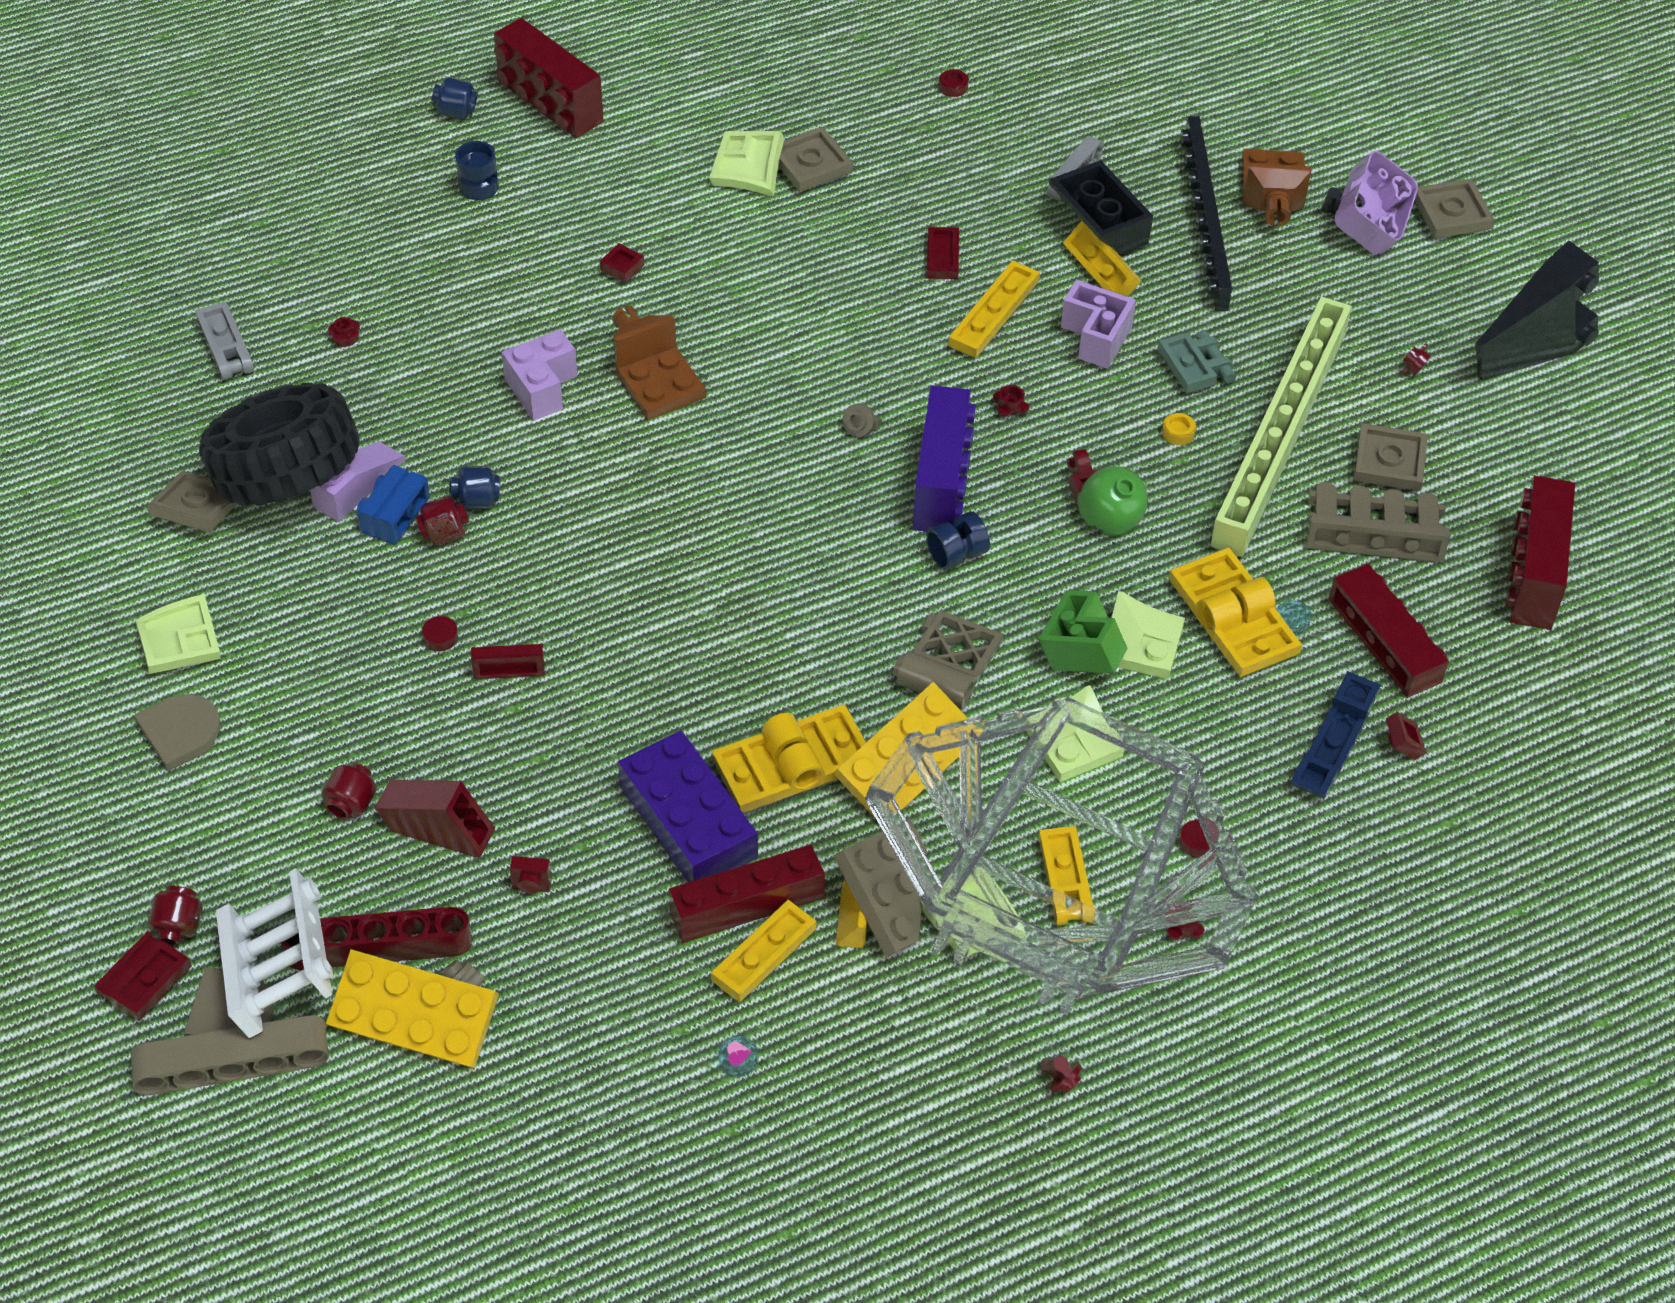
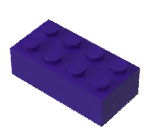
(943, 457)
(687, 808)

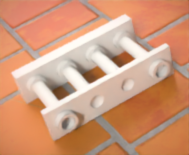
(239, 953)

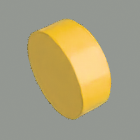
(1179, 429)

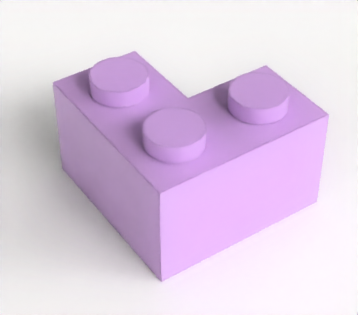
(1100, 318)
(538, 369)

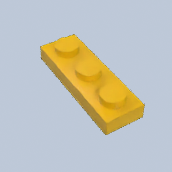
(1101, 261)
(763, 951)

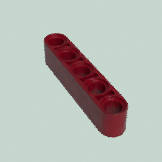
(395, 936)

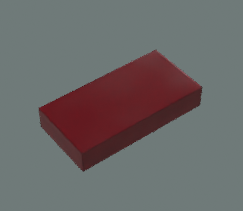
(943, 253)
(508, 661)

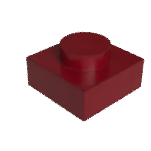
(622, 262)
(1405, 736)
(530, 874)

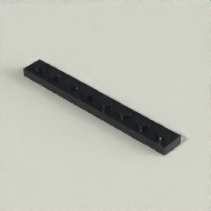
(1207, 217)

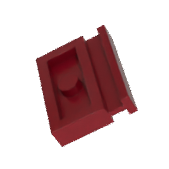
(143, 976)

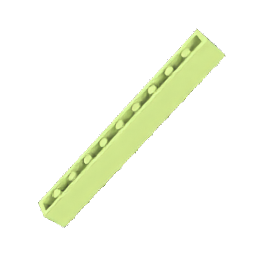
(1280, 427)

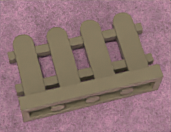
(1377, 537)

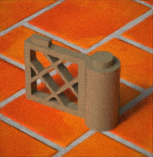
(920, 669)

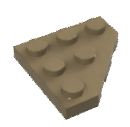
(883, 890)

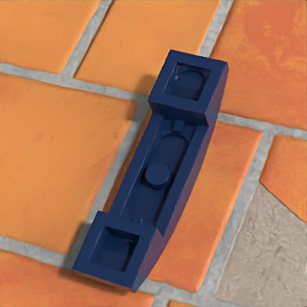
(1336, 736)

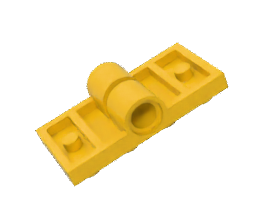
(1236, 611)
(787, 757)

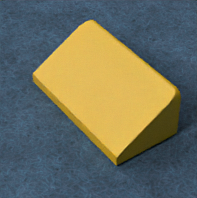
(851, 921)

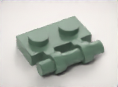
(1188, 362)

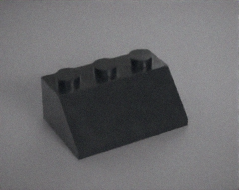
(1105, 206)

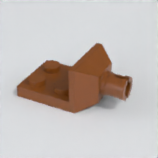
(1274, 182)
(652, 364)

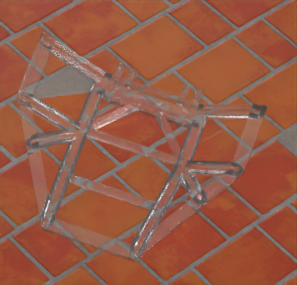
(1053, 952)

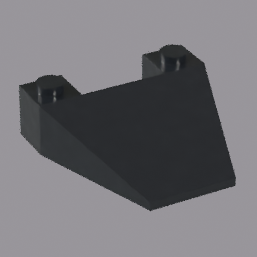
(1544, 317)

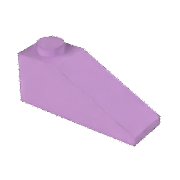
(356, 482)

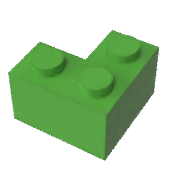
(1082, 635)

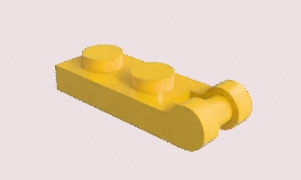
(1065, 868)

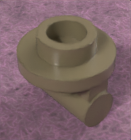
(860, 420)
(463, 972)

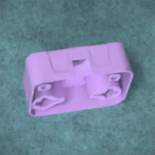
(1386, 203)

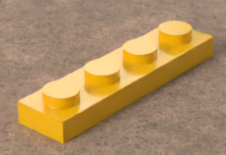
(993, 309)

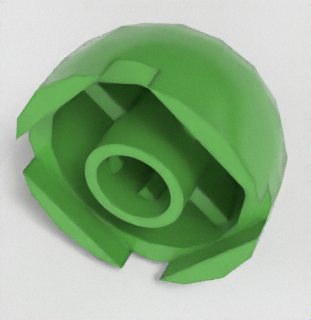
(1113, 500)

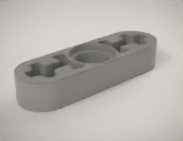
(1085, 154)

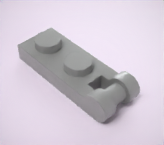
(224, 340)

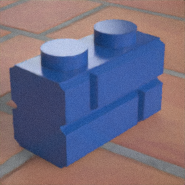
(392, 504)

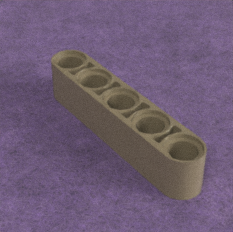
(228, 1055)

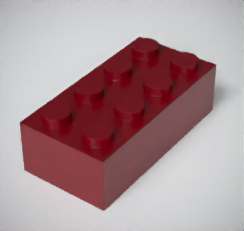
(548, 77)
(1541, 552)

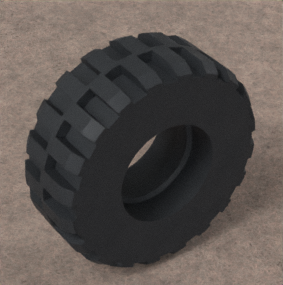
(279, 444)

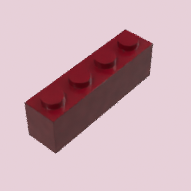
(1388, 630)
(746, 893)

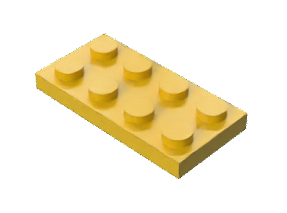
(922, 714)
(412, 1008)

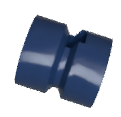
(477, 170)
(960, 539)

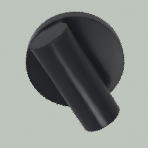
(1332, 201)

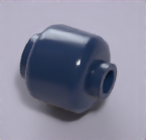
(455, 98)
(475, 487)

